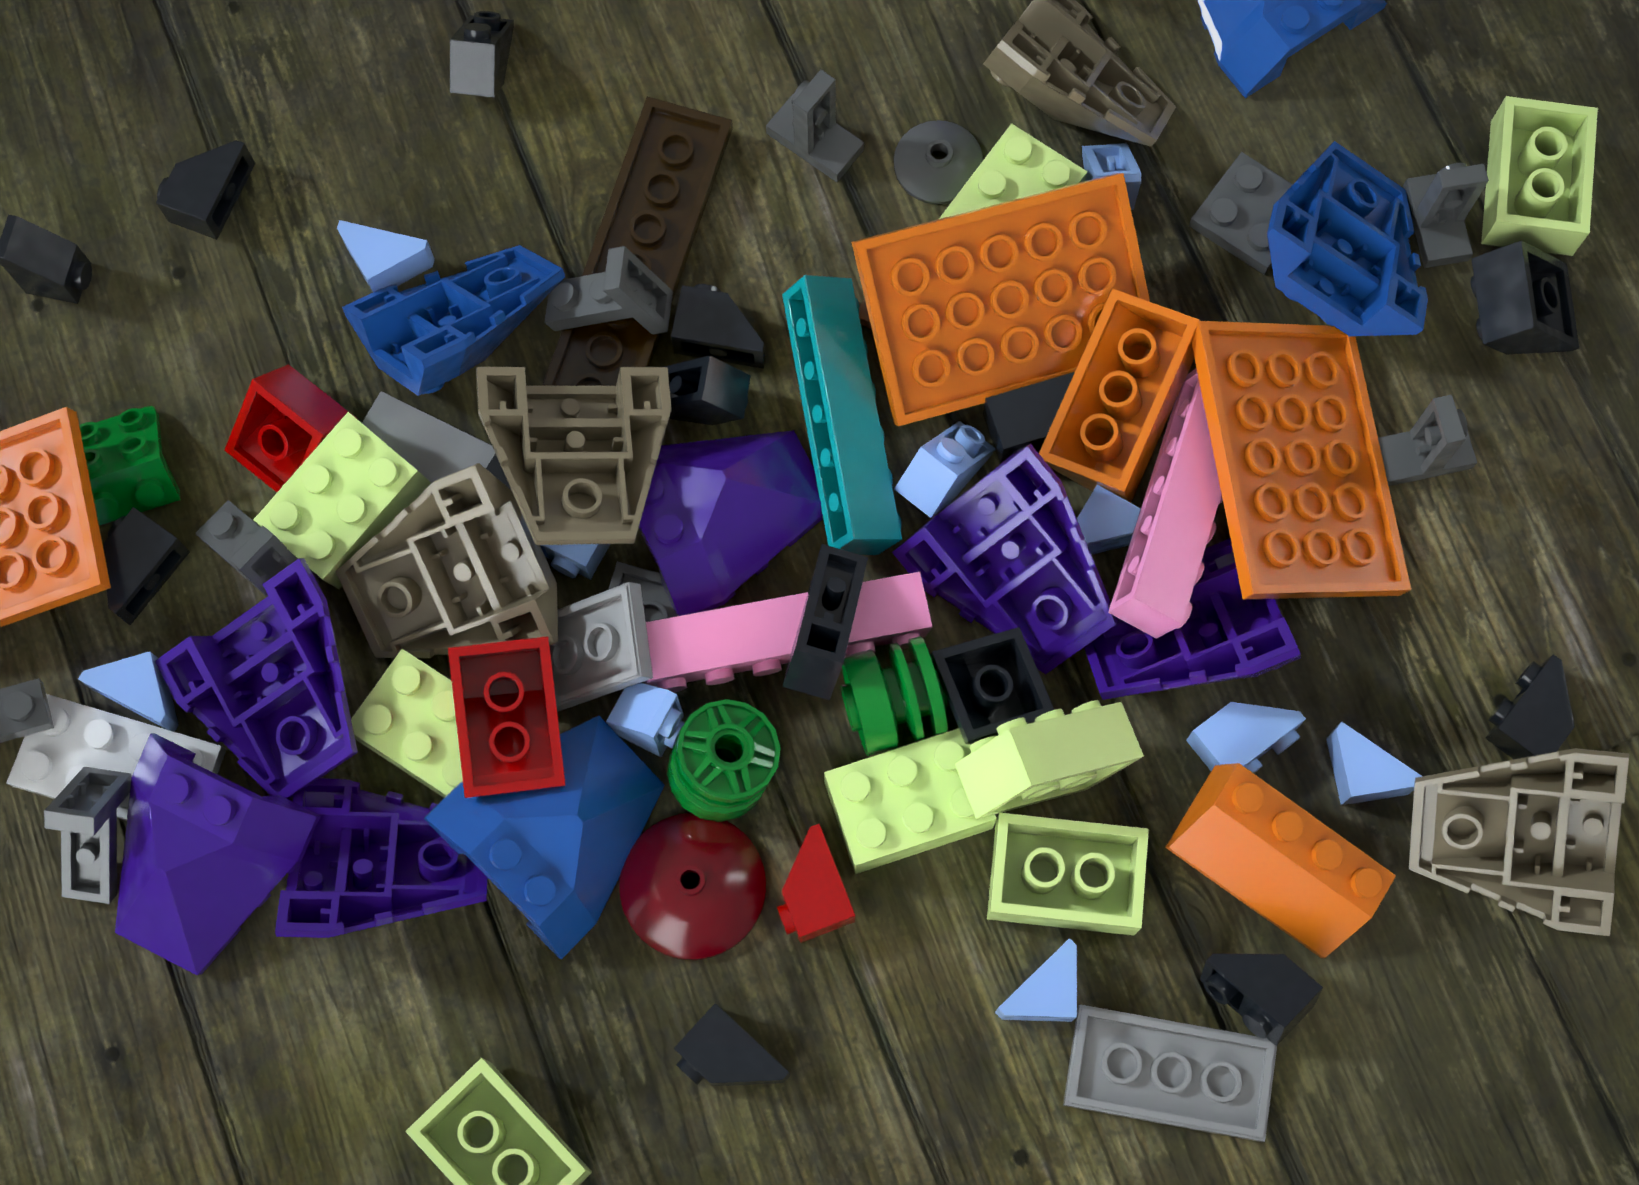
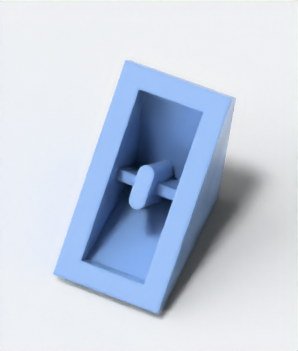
(1112, 159)
(384, 255)
(1107, 521)
(136, 686)
(1366, 770)
(1048, 992)

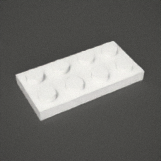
(94, 740)

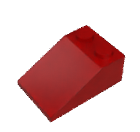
(506, 716)

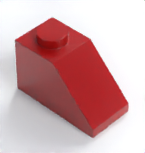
(814, 891)

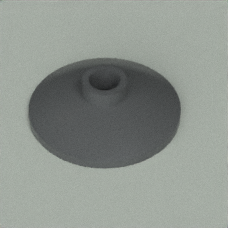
(930, 178)

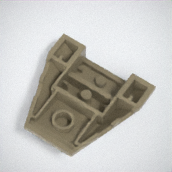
(1076, 76)
(577, 452)
(452, 572)
(1527, 834)

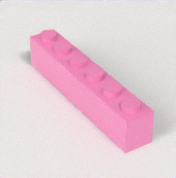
(1172, 523)
(763, 632)

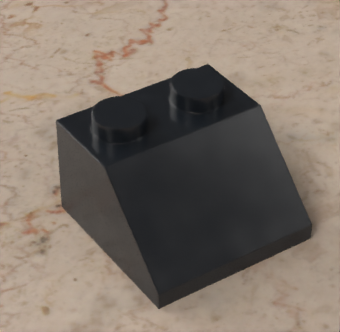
(1523, 301)
(991, 683)

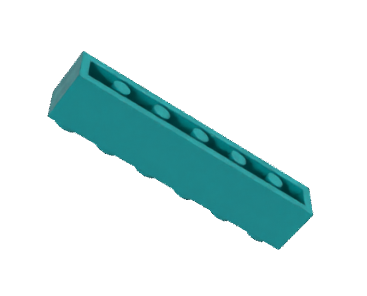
(841, 415)

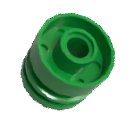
(892, 696)
(723, 760)

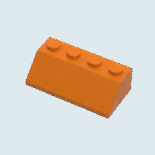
(1121, 395)
(1279, 859)

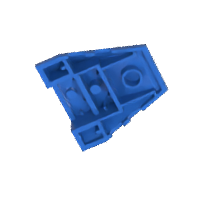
(1259, 35)
(1346, 248)
(451, 321)
(560, 845)

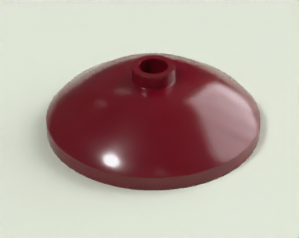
(701, 919)

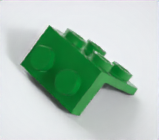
(127, 464)

